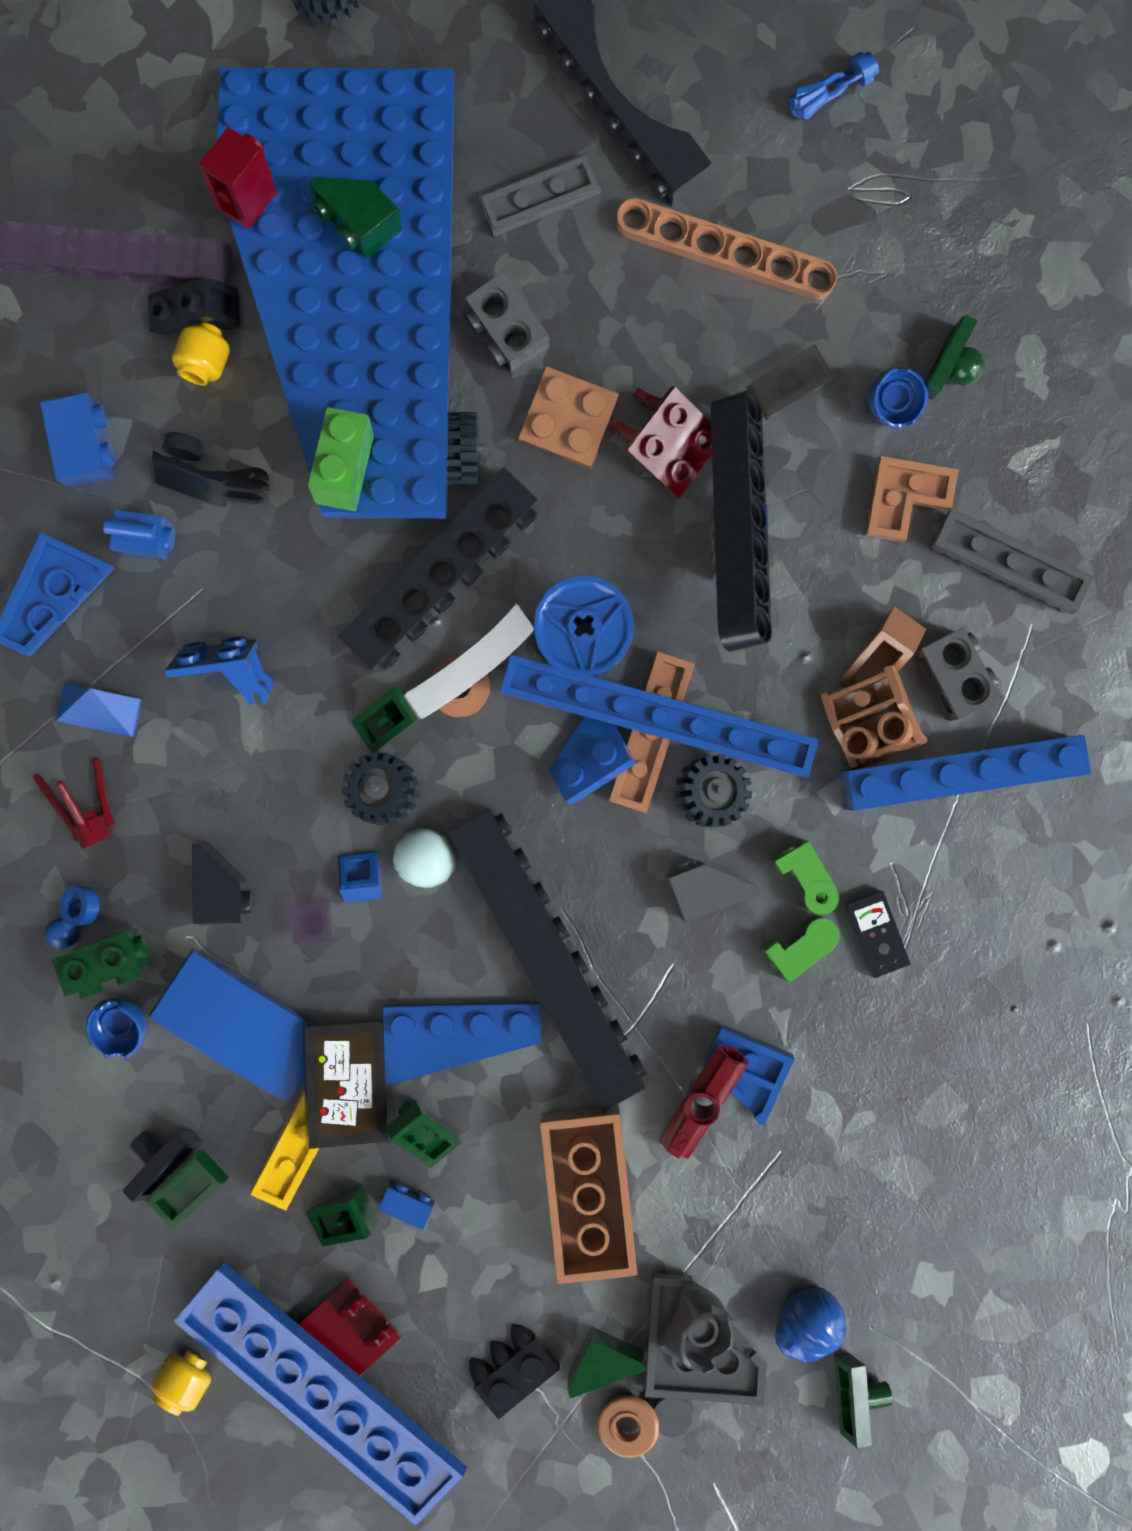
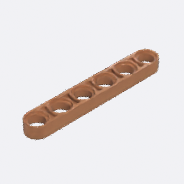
(728, 241)

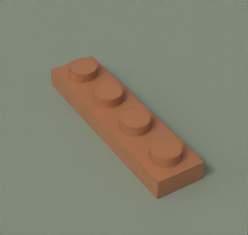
(636, 785)

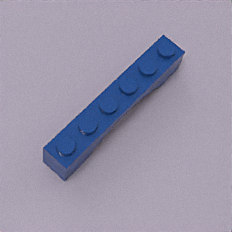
(965, 772)

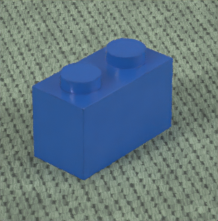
(78, 440)

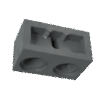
(514, 319)
(948, 679)

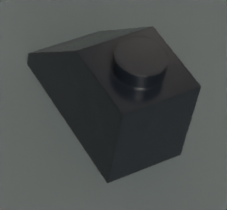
(218, 889)

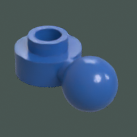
(77, 908)

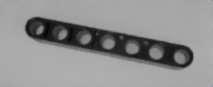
(740, 522)

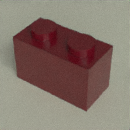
(238, 177)

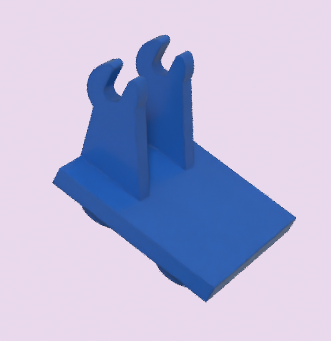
(233, 657)

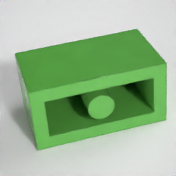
(341, 459)

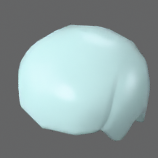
(424, 858)

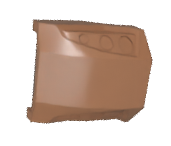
(873, 719)

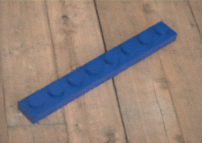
(660, 716)

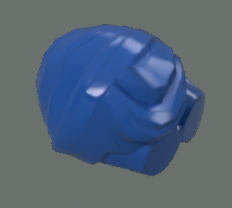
(810, 1325)

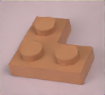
(899, 487)

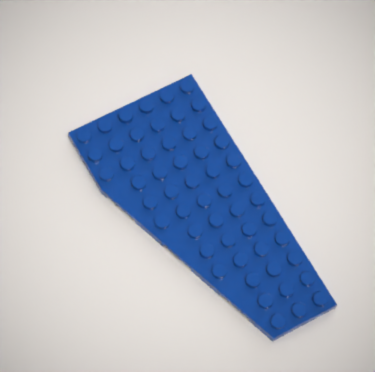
(344, 325)

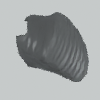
(698, 1329)

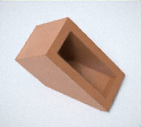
(889, 644)

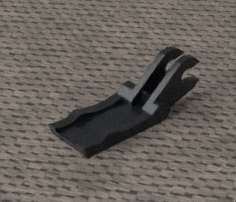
(210, 486)

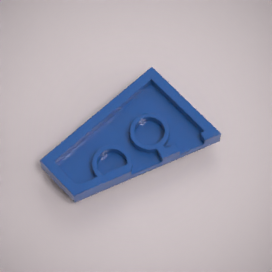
(48, 592)

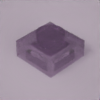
(312, 922)

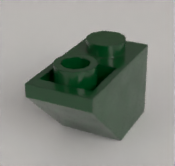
(358, 210)

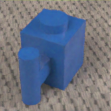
(140, 535)

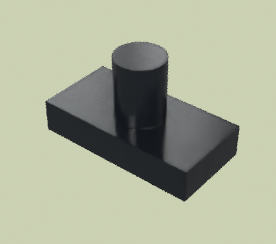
(159, 1161)

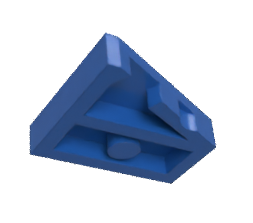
(590, 759)
(764, 1074)

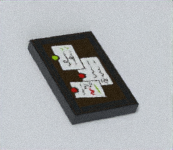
(344, 1084)

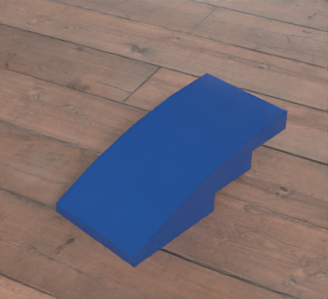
(235, 1024)

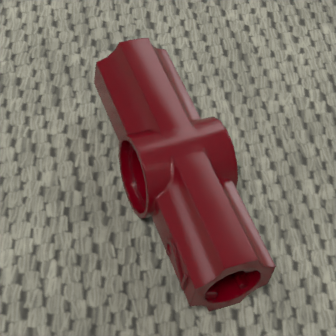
(714, 1083)

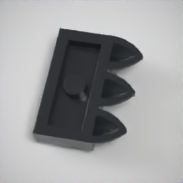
(515, 1371)

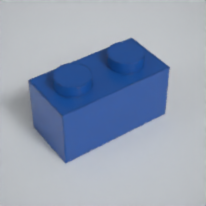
(406, 1204)

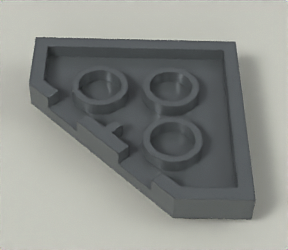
(737, 1373)

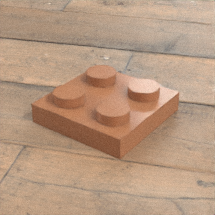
(568, 418)

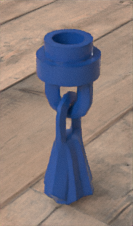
(810, 98)

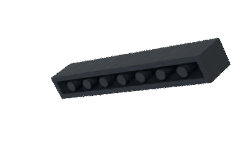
(548, 960)

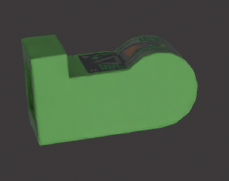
(815, 885)
(812, 943)

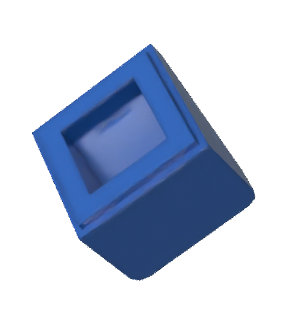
(359, 877)

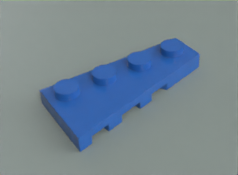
(444, 1036)

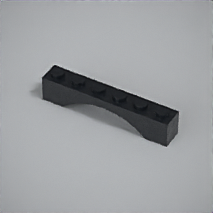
(666, 154)

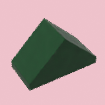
(387, 719)
(343, 1217)
(603, 1362)

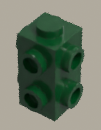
(106, 960)

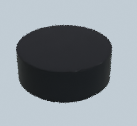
(183, 446)

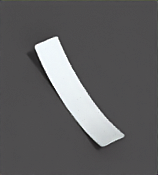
(472, 664)

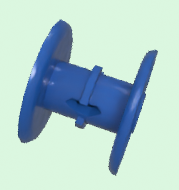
(580, 601)

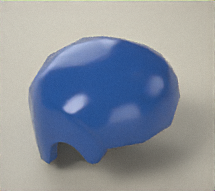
(898, 397)
(116, 1027)

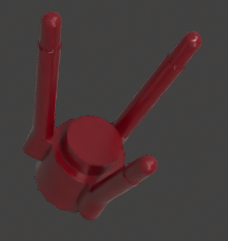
(85, 827)

